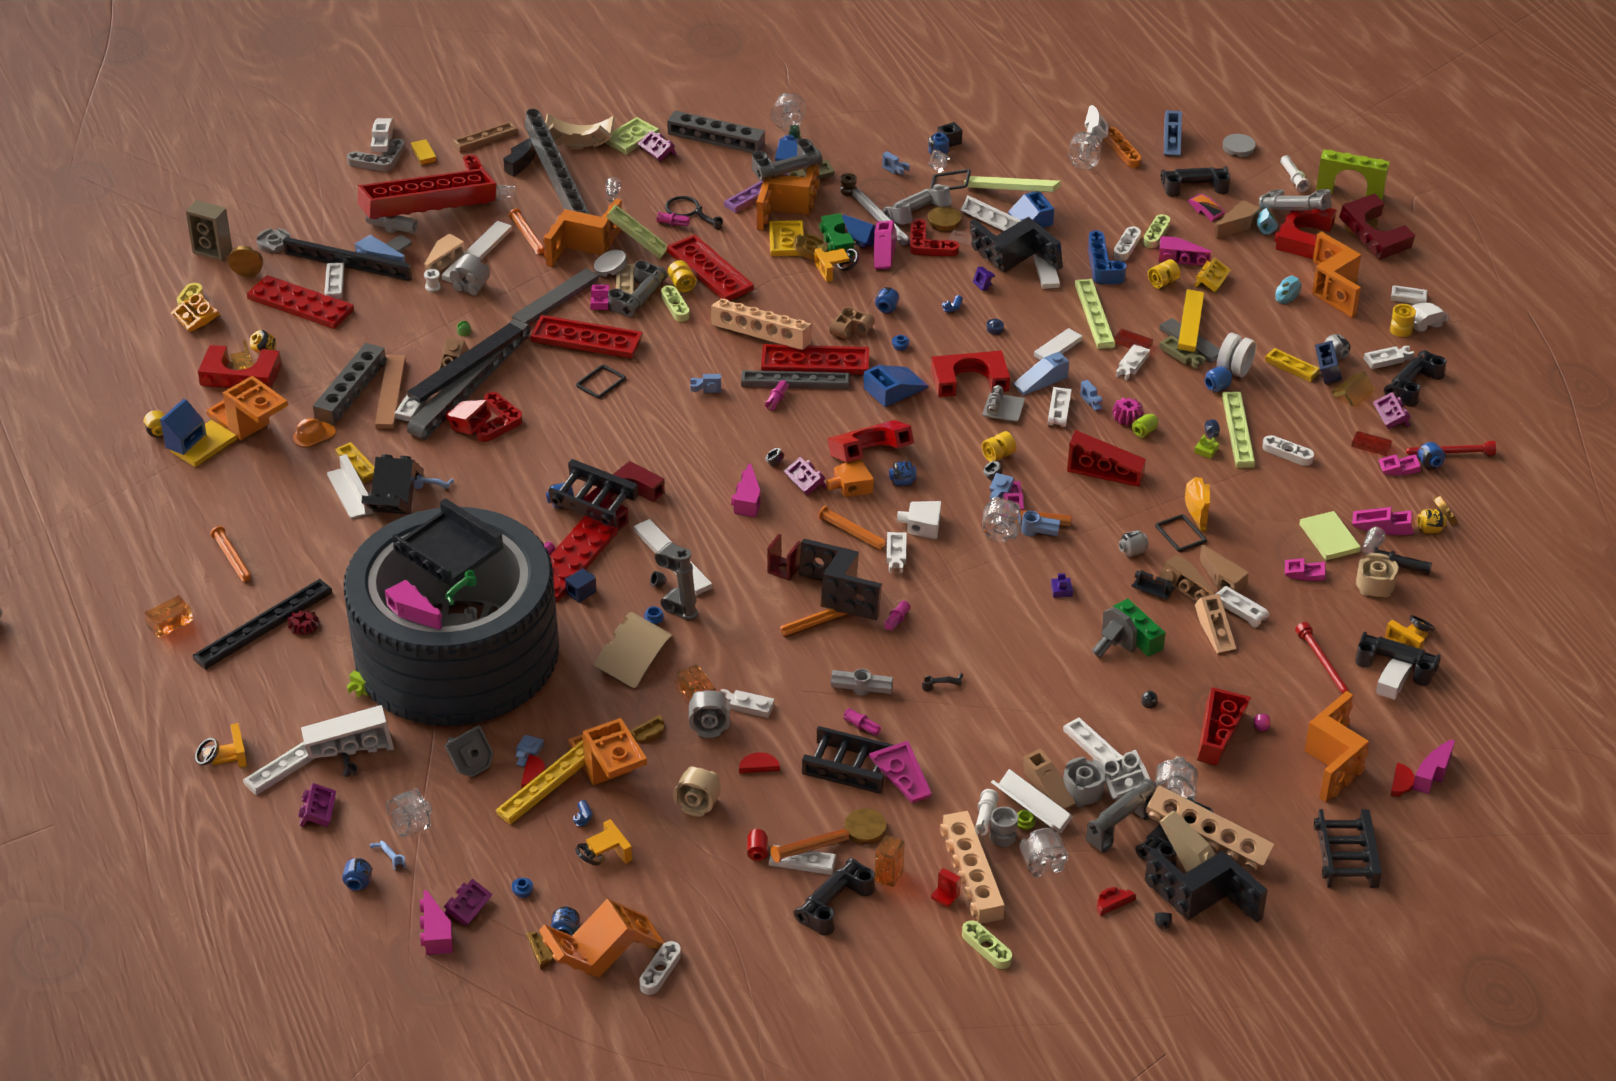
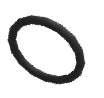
(682, 197)

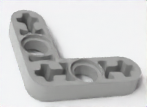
(383, 162)

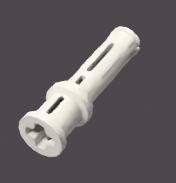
(1297, 177)
(986, 805)

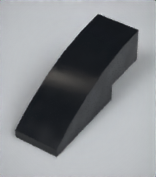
(520, 157)

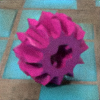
(1127, 411)

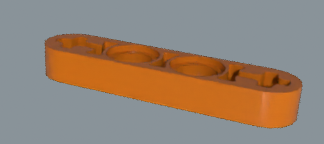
(1130, 158)

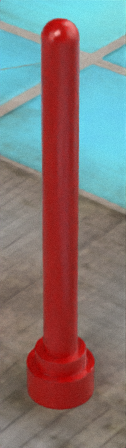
(1487, 448)
(1305, 632)

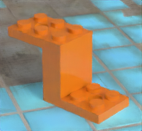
(787, 195)
(581, 233)
(1336, 274)
(247, 407)
(1336, 746)
(609, 751)
(601, 938)

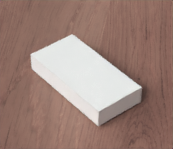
(1408, 295)

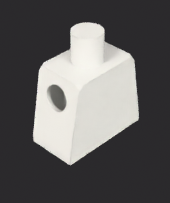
(922, 518)

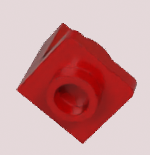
(948, 888)

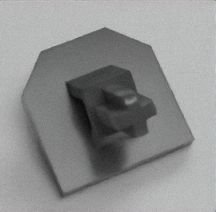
(1116, 629)
(470, 752)

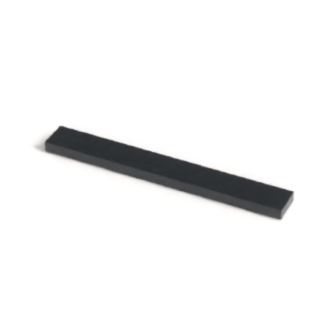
(350, 259)
(464, 363)
(261, 624)

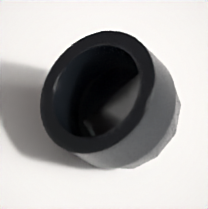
(657, 579)
(1147, 700)
(1163, 918)

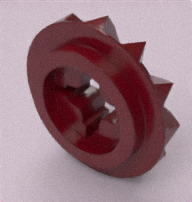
(307, 626)

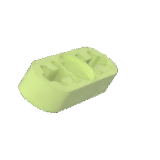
(1156, 226)
(674, 309)
(985, 936)

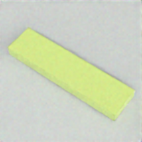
(637, 231)

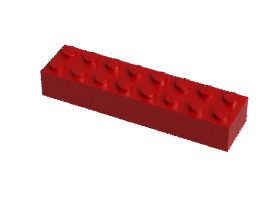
(426, 193)

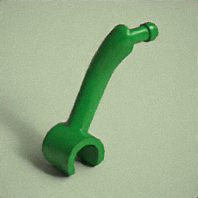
(469, 580)

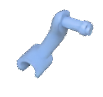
(419, 483)
(396, 859)

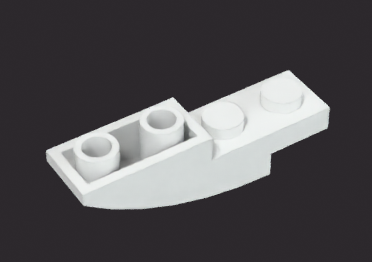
(1096, 123)
(381, 134)

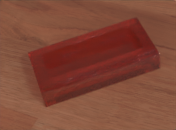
(1128, 339)
(1371, 443)

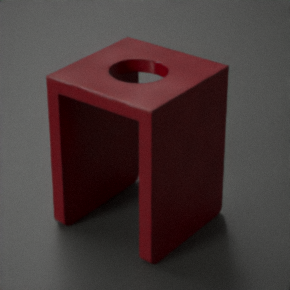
(775, 559)

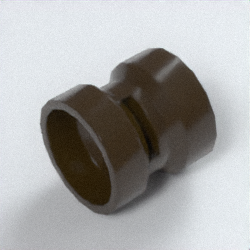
(848, 183)

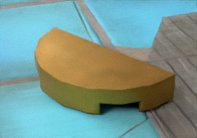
(1445, 510)
(649, 730)
(541, 952)

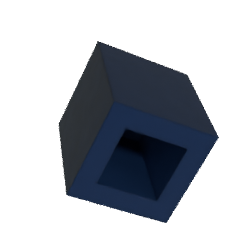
(580, 585)

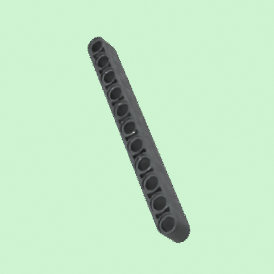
(553, 162)
(433, 413)

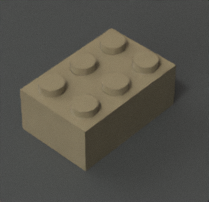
(209, 230)

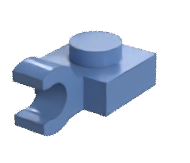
(891, 163)
(709, 383)
(1000, 485)
(527, 746)

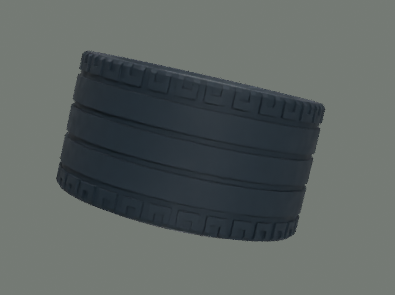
(470, 665)

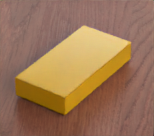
(423, 152)

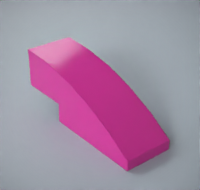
(1391, 523)
(1433, 767)

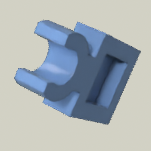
(1090, 396)

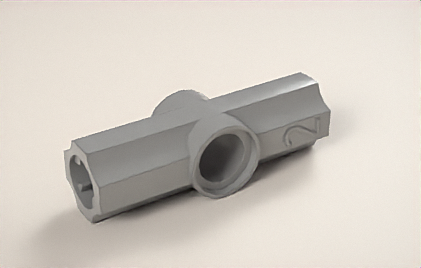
(395, 223)
(861, 682)

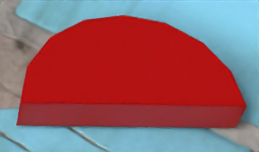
(759, 763)
(533, 768)
(1403, 780)
(1113, 898)

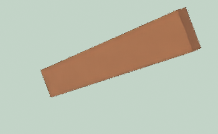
(390, 392)

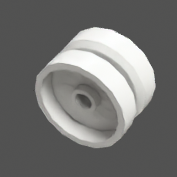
(1237, 354)

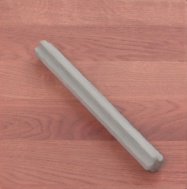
(876, 212)

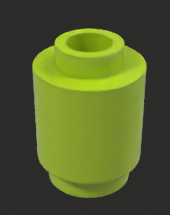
(1145, 425)

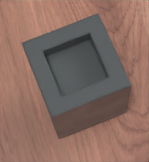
(399, 243)

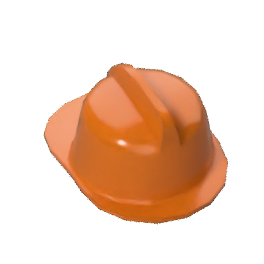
(312, 431)

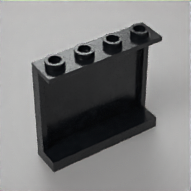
(450, 543)

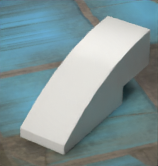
(1393, 678)

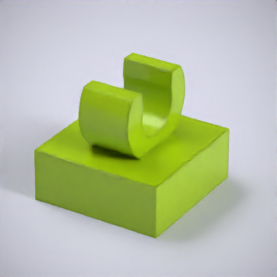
(1206, 447)
(357, 684)

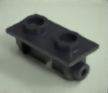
(1159, 587)

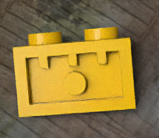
(1212, 274)

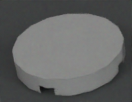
(1239, 145)
(272, 240)
(610, 262)

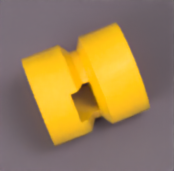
(1164, 273)
(682, 276)
(1402, 320)
(998, 446)

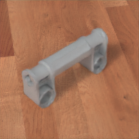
(1276, 200)
(901, 210)

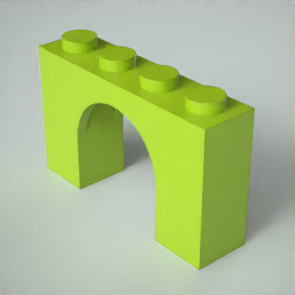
(1372, 169)

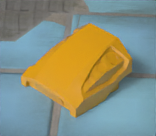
(195, 312)
(1198, 501)

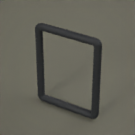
(952, 173)
(578, 384)
(1157, 525)

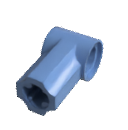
(1034, 524)

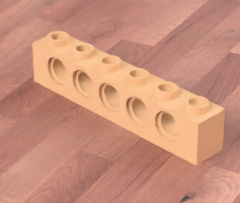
(761, 324)
(1222, 827)
(972, 867)

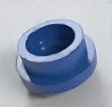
(900, 342)
(654, 615)
(522, 887)

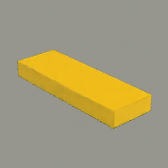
(1292, 365)
(361, 464)

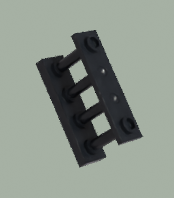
(593, 477)
(842, 773)
(1365, 839)

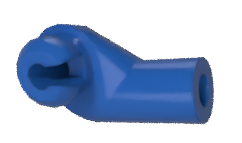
(950, 307)
(584, 815)

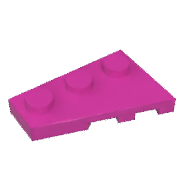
(903, 770)

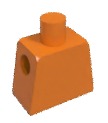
(851, 479)

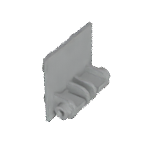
(1003, 406)

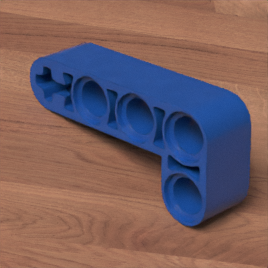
(1102, 269)

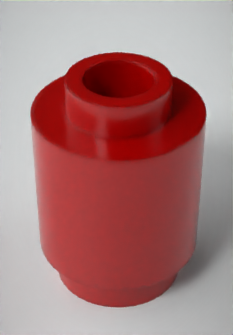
(757, 845)

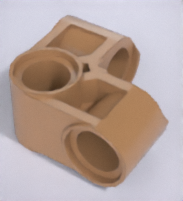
(851, 321)

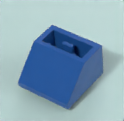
(1036, 207)
(182, 427)

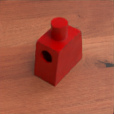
(468, 416)

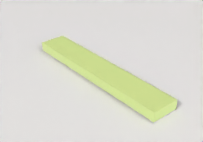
(1013, 184)
(1094, 313)
(1238, 430)

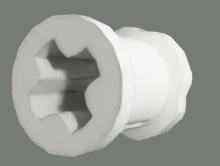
(432, 283)

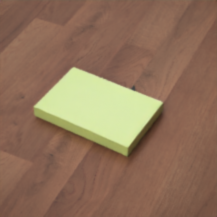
(630, 134)
(1329, 535)

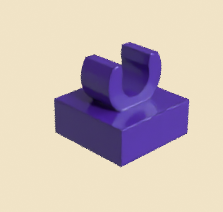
(983, 278)
(1061, 586)

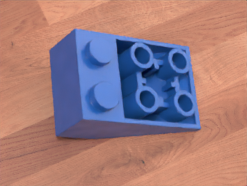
(892, 383)

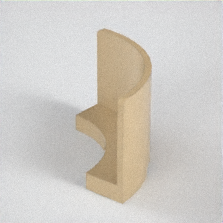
(579, 135)
(632, 649)

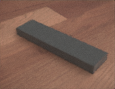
(1204, 348)

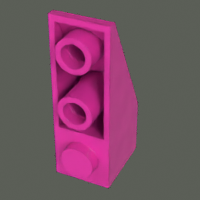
(884, 244)
(1182, 251)
(748, 494)
(411, 605)
(436, 926)

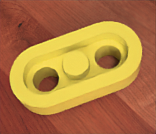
(188, 291)

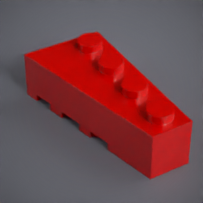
(1104, 461)
(1221, 719)

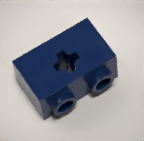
(1328, 362)

